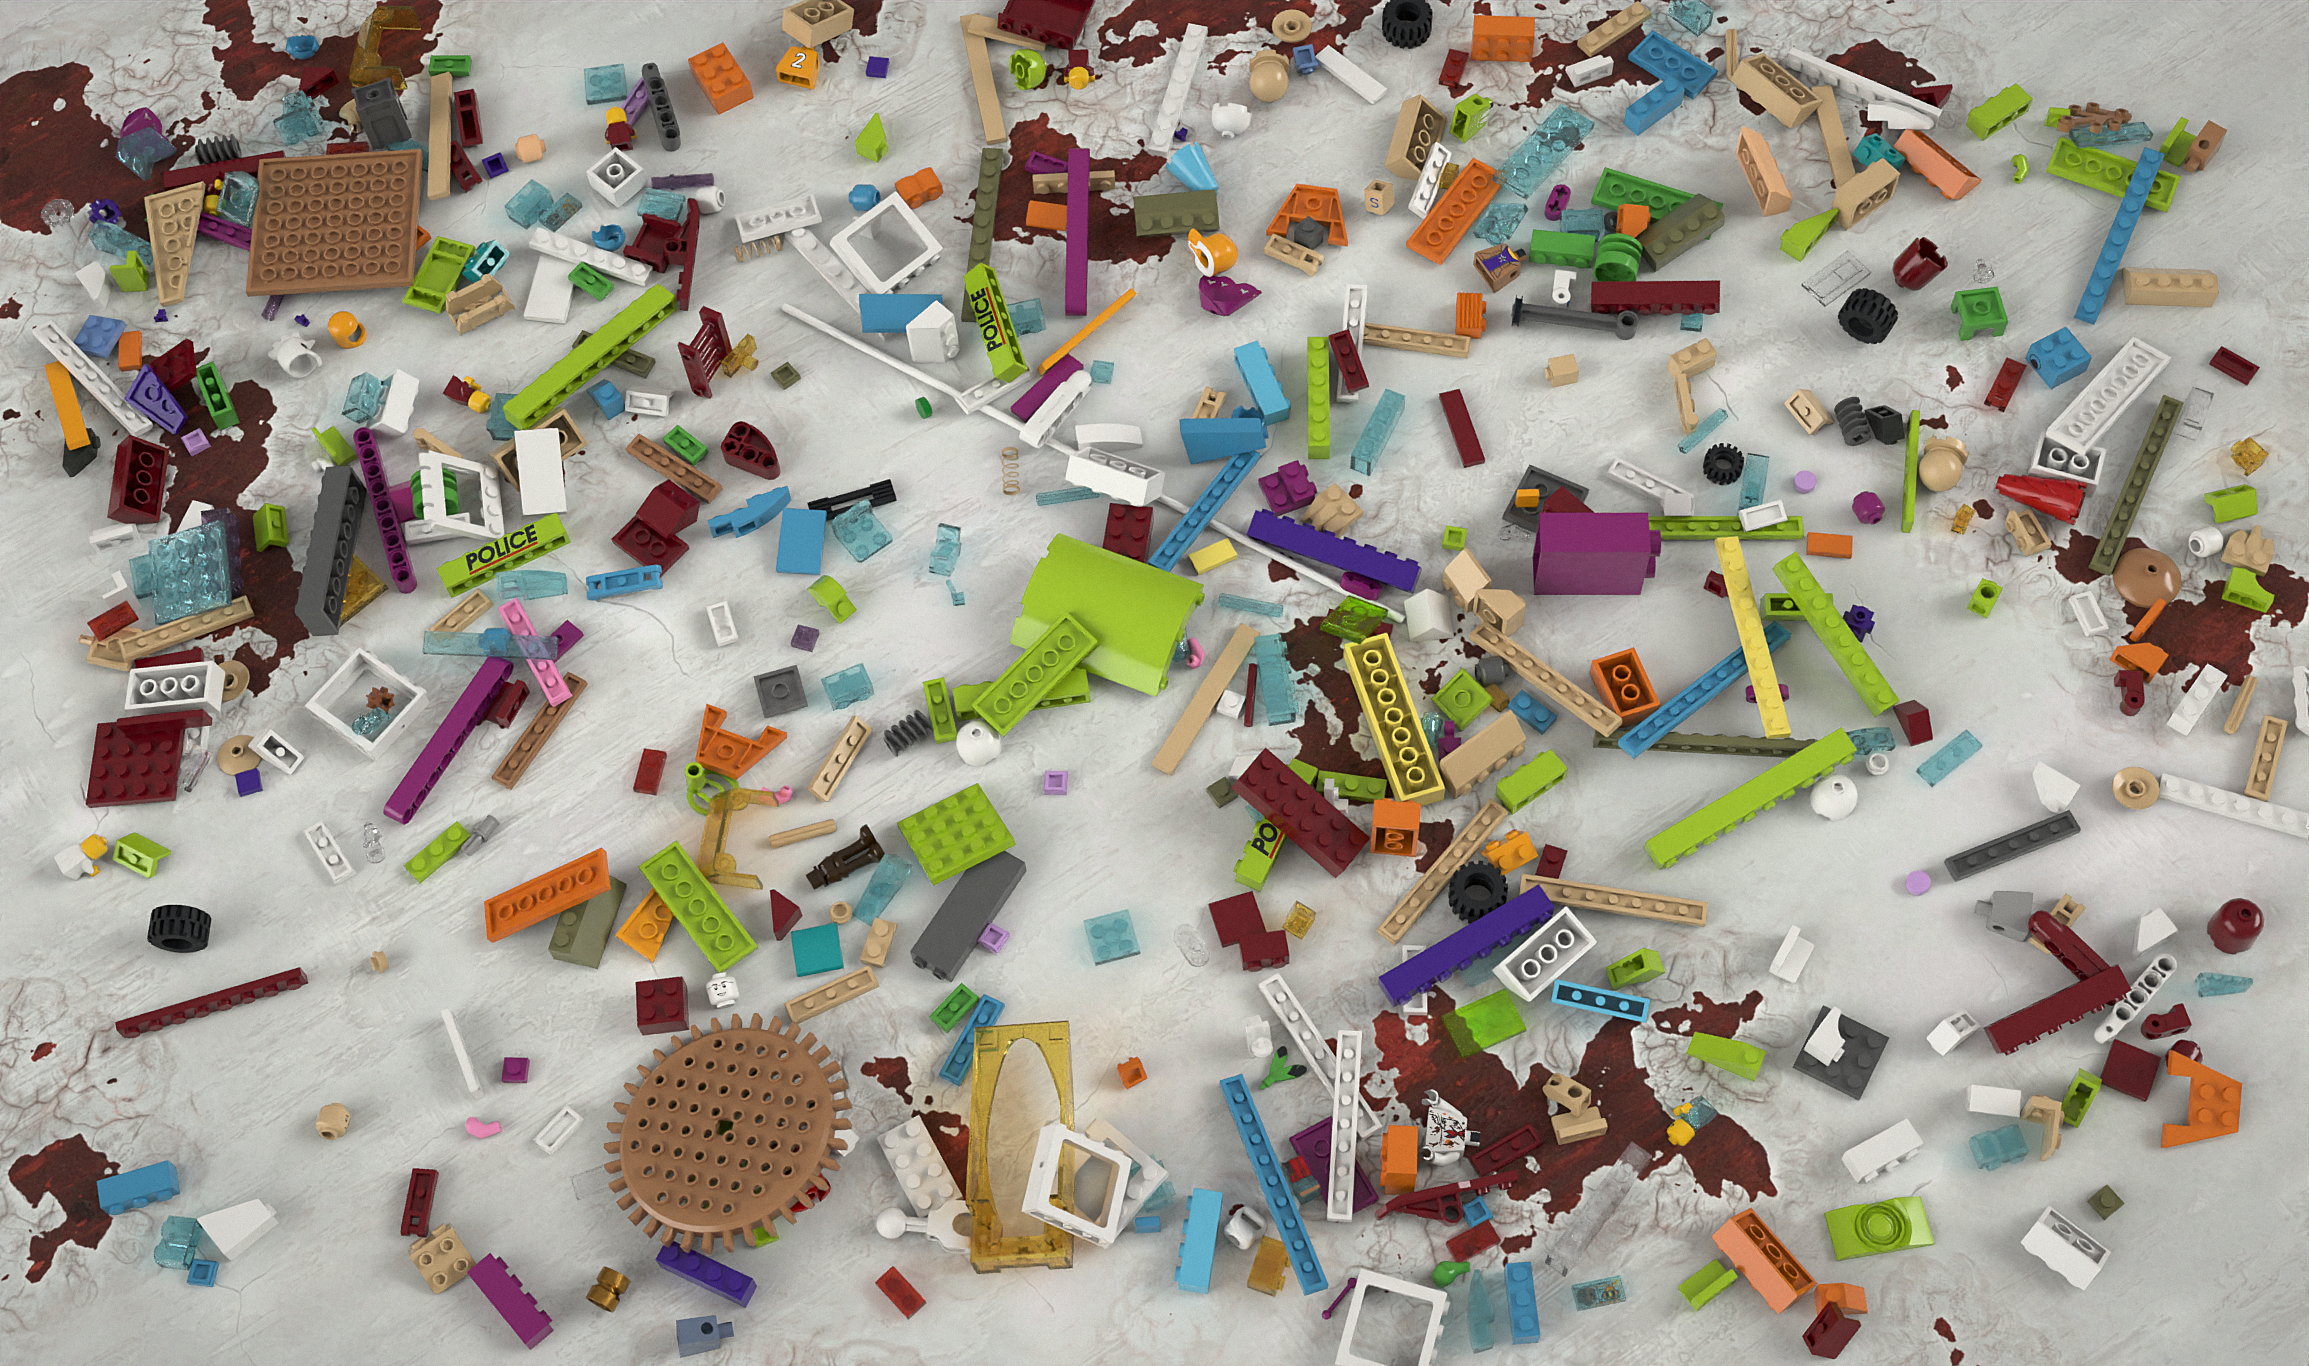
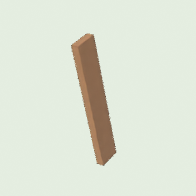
(536, 735)

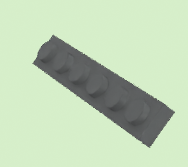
(2012, 845)

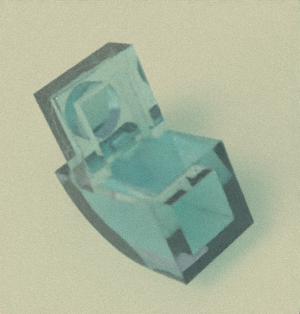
(947, 550)

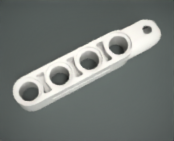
(1056, 409)
(2111, 1024)

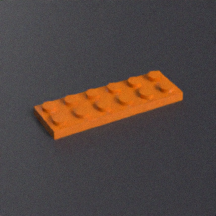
(1455, 212)
(547, 895)

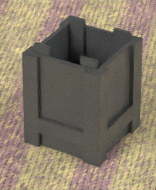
(381, 113)

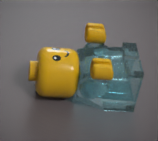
(1692, 1118)

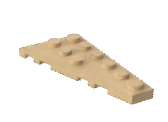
(173, 230)

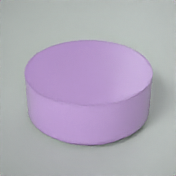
(1805, 481)
(1918, 882)

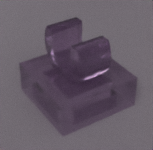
(805, 638)

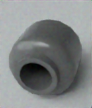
(1491, 671)

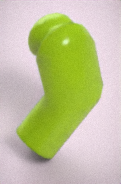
(2023, 168)

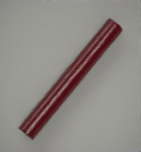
(1250, 695)

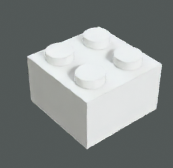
(617, 177)

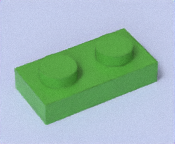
(455, 64)
(591, 281)
(685, 445)
(954, 1008)

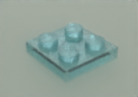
(605, 84)
(1111, 937)

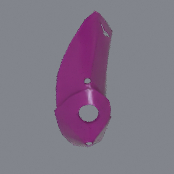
(136, 121)
(1224, 299)

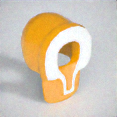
(1219, 251)

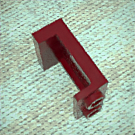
(649, 242)

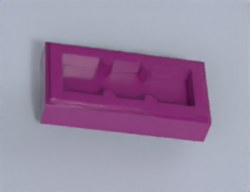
(1044, 164)
(568, 636)

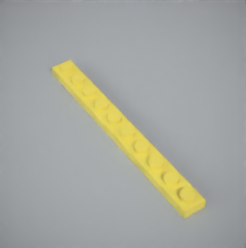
(1752, 638)

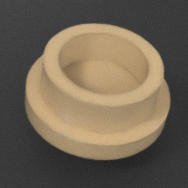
(840, 912)
(379, 961)

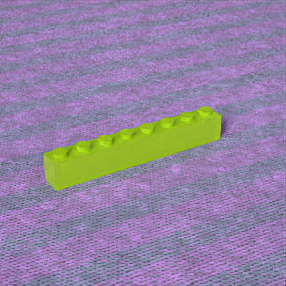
(1835, 634)

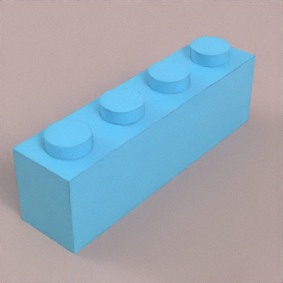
(1261, 382)
(1600, 1000)
(1200, 1240)

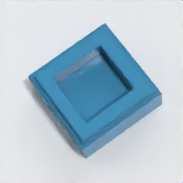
(1476, 1212)
(1147, 1224)
(203, 1272)

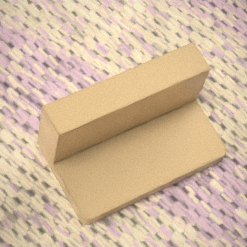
(1808, 411)
(1572, 1129)

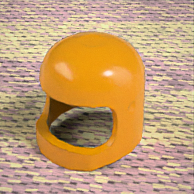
(343, 325)

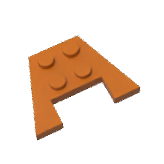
(1313, 201)
(729, 752)
(2211, 1106)

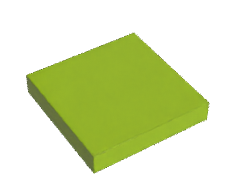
(1462, 699)

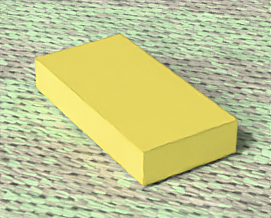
(1212, 556)

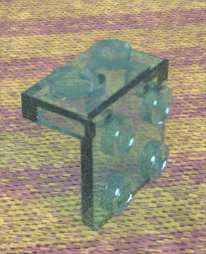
(299, 123)
(142, 150)
(861, 531)

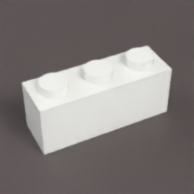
(2196, 699)
(1882, 1152)

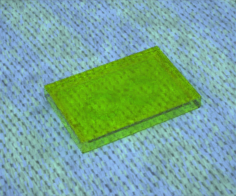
(1354, 619)
(1483, 1023)

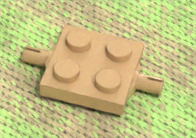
(107, 651)

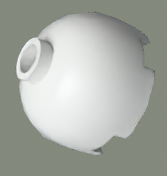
(1230, 119)
(978, 743)
(1834, 797)

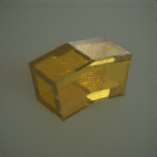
(1449, 175)
(1962, 519)
(1501, 699)

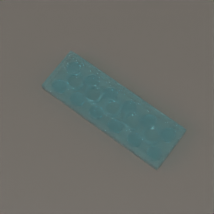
(1543, 151)

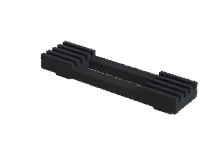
(882, 493)

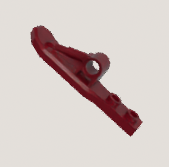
(682, 251)
(1434, 1201)

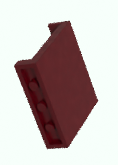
(1047, 21)

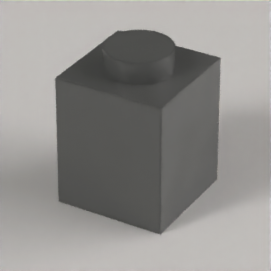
(1308, 233)

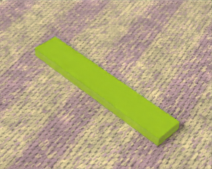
(1910, 471)

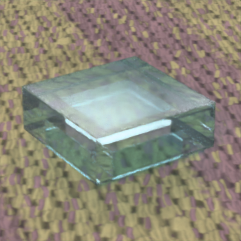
(1101, 371)

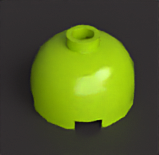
(1027, 68)

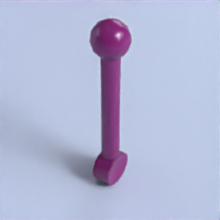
(1326, 1314)

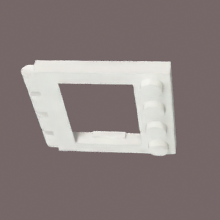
(434, 499)
(1137, 1189)

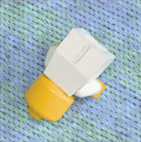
(80, 857)

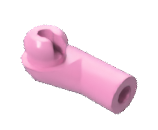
(784, 795)
(481, 1130)

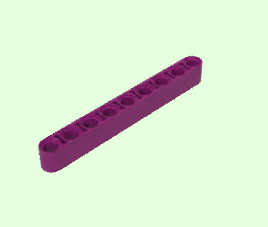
(1077, 232)
(366, 448)
(448, 739)

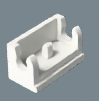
(1993, 1100)

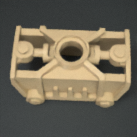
(476, 303)

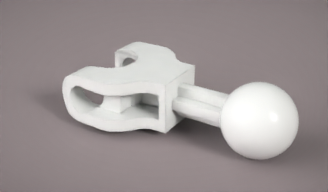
(939, 1225)

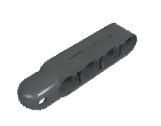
(663, 115)

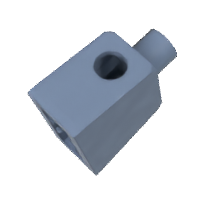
(692, 1335)

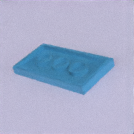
(1667, 59)
(892, 311)

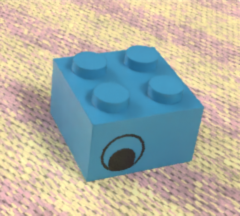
(2058, 357)

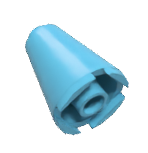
(1192, 168)

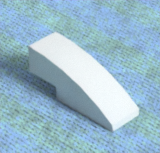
(1898, 116)
(1108, 437)

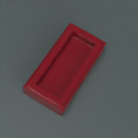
(2234, 365)

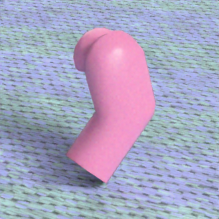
(1197, 655)

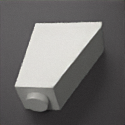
(239, 1226)

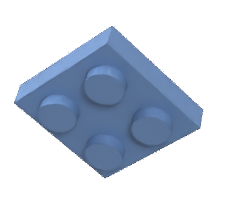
(99, 335)

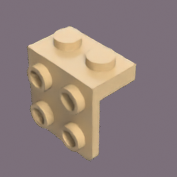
(2048, 1113)
(441, 1258)

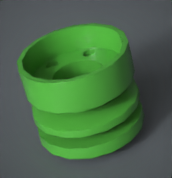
(1617, 258)
(450, 492)

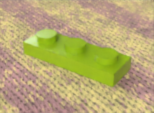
(940, 710)
(1353, 786)
(437, 852)

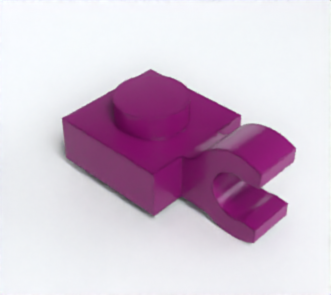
(1449, 742)

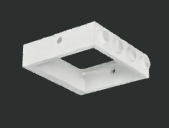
(859, 267)
(343, 680)
(1042, 1175)
(1434, 1330)

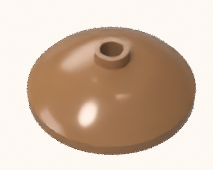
(2140, 585)

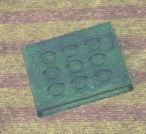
(190, 572)

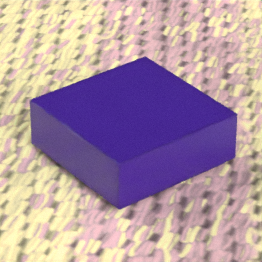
(877, 67)
(248, 782)

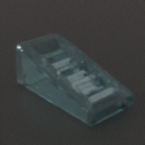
(2219, 984)

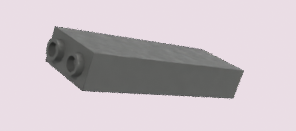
(966, 914)

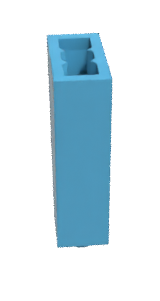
(1221, 437)

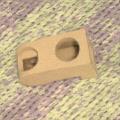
(1568, 1093)

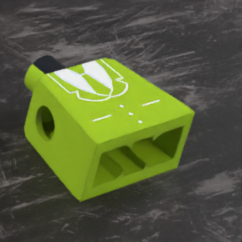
(1470, 117)

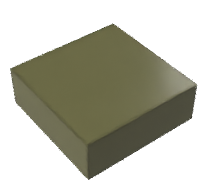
(785, 375)

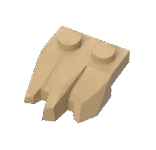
(1332, 511)
(2249, 551)

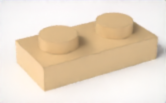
(878, 942)

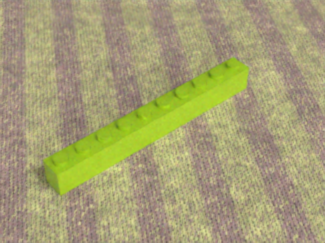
(590, 357)
(1750, 798)

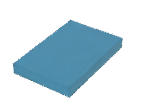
(801, 541)

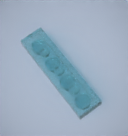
(2128, 133)

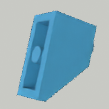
(607, 398)

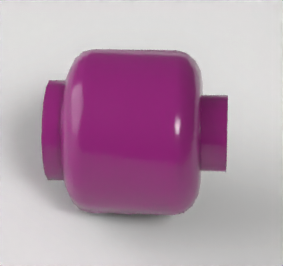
(1868, 507)

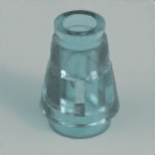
(1431, 725)

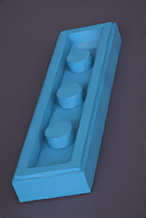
(961, 1056)

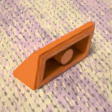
(1047, 215)

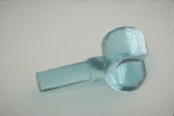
(958, 598)

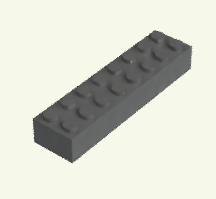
(331, 551)

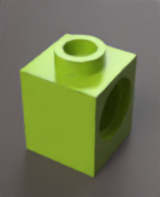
(1980, 604)

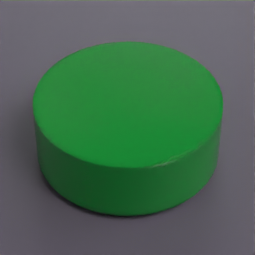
(923, 407)

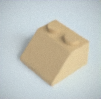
(1463, 578)
(1500, 609)

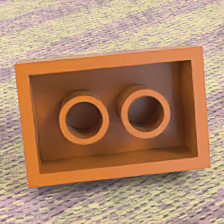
(1502, 38)
(720, 78)
(1624, 686)
(1395, 827)
(1399, 1159)

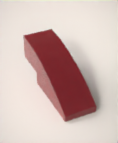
(468, 118)

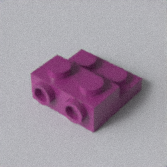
(1288, 488)

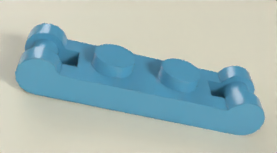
(624, 582)

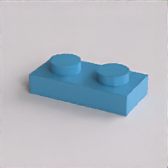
(1532, 712)

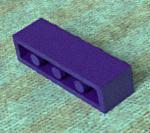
(707, 1273)

